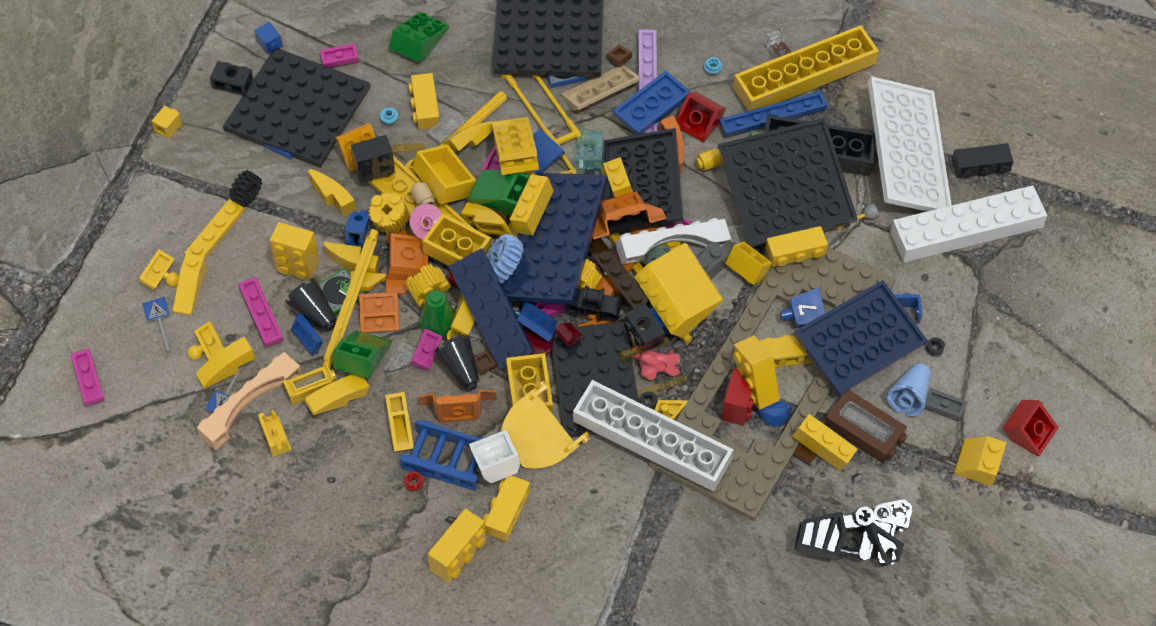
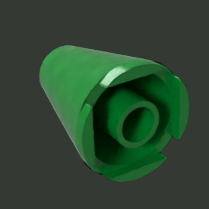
(436, 314)

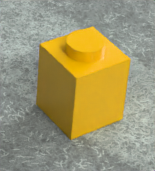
(166, 122)

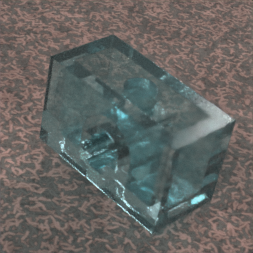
(590, 150)

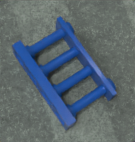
(437, 471)

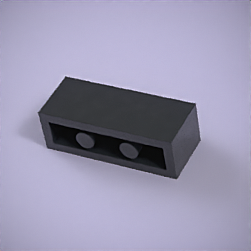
(982, 160)

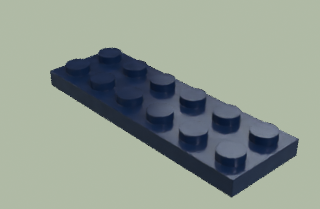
(490, 307)

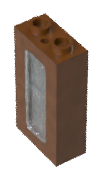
(866, 426)

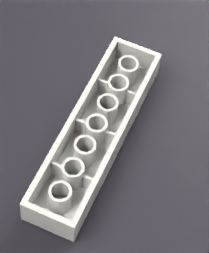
(968, 223)
(653, 435)

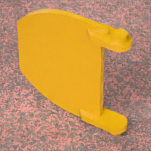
(537, 433)

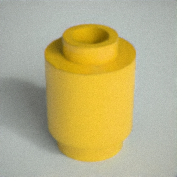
(708, 160)

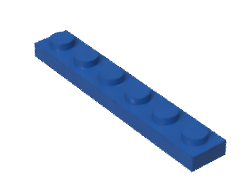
(757, 118)

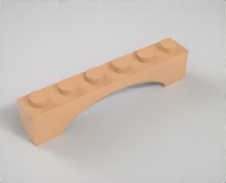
(216, 427)

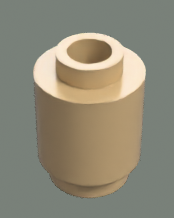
(422, 194)

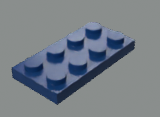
(651, 103)

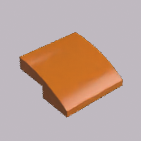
(379, 312)

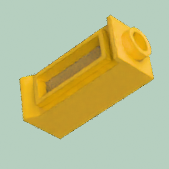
(308, 383)

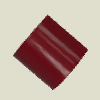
(568, 333)

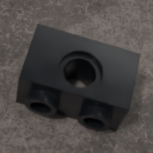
(231, 78)
(643, 318)

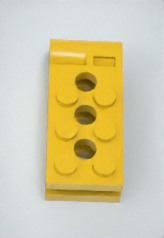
(515, 145)

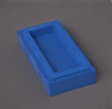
(307, 334)

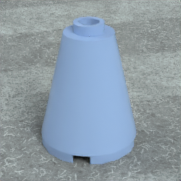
(910, 391)

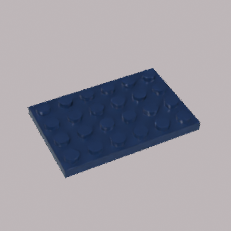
(860, 337)

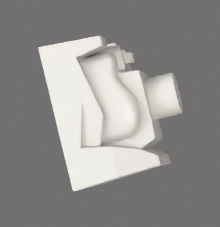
(496, 456)

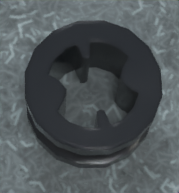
(932, 342)
(649, 395)

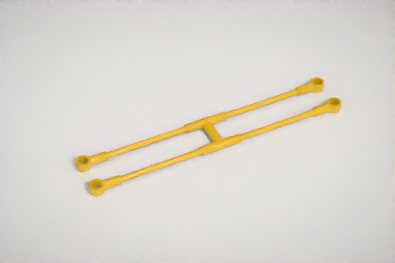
(561, 140)

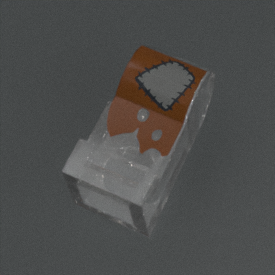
(775, 44)

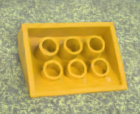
(679, 290)

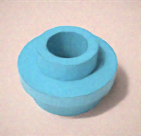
(713, 66)
(389, 120)

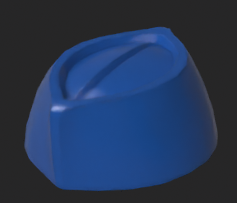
(775, 414)

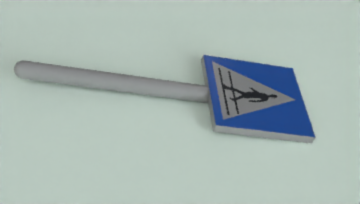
(155, 310)
(219, 398)

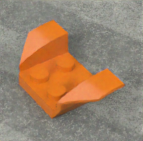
(624, 205)
(405, 260)
(457, 408)

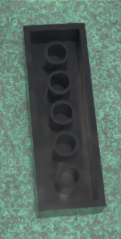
(852, 146)

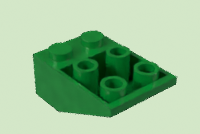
(417, 36)
(498, 190)
(360, 353)

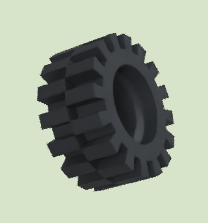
(245, 188)

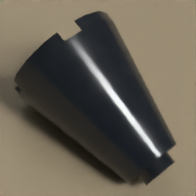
(313, 305)
(459, 361)

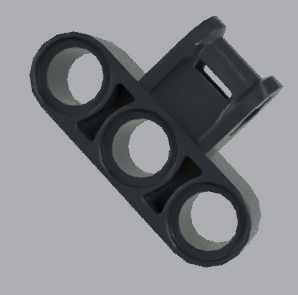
(596, 303)

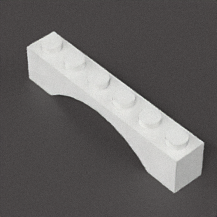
(633, 247)

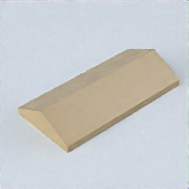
(599, 87)

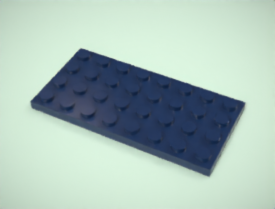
(559, 247)

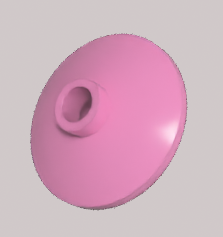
(421, 213)

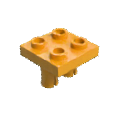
(354, 136)

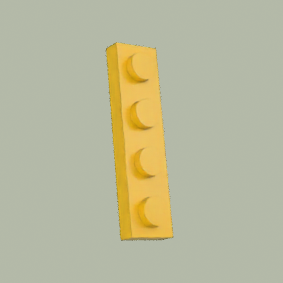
(216, 229)

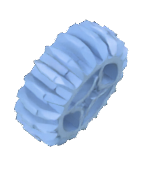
(505, 256)

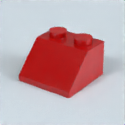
(699, 115)
(737, 401)
(1030, 426)

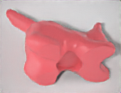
(654, 362)

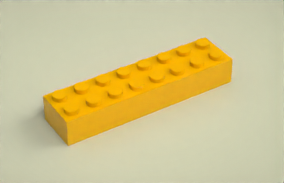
(806, 69)

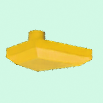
(670, 408)

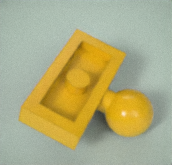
(157, 270)
(209, 342)

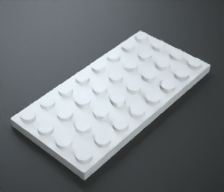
(909, 145)

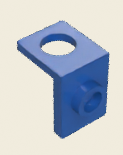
(911, 300)

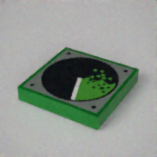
(335, 289)

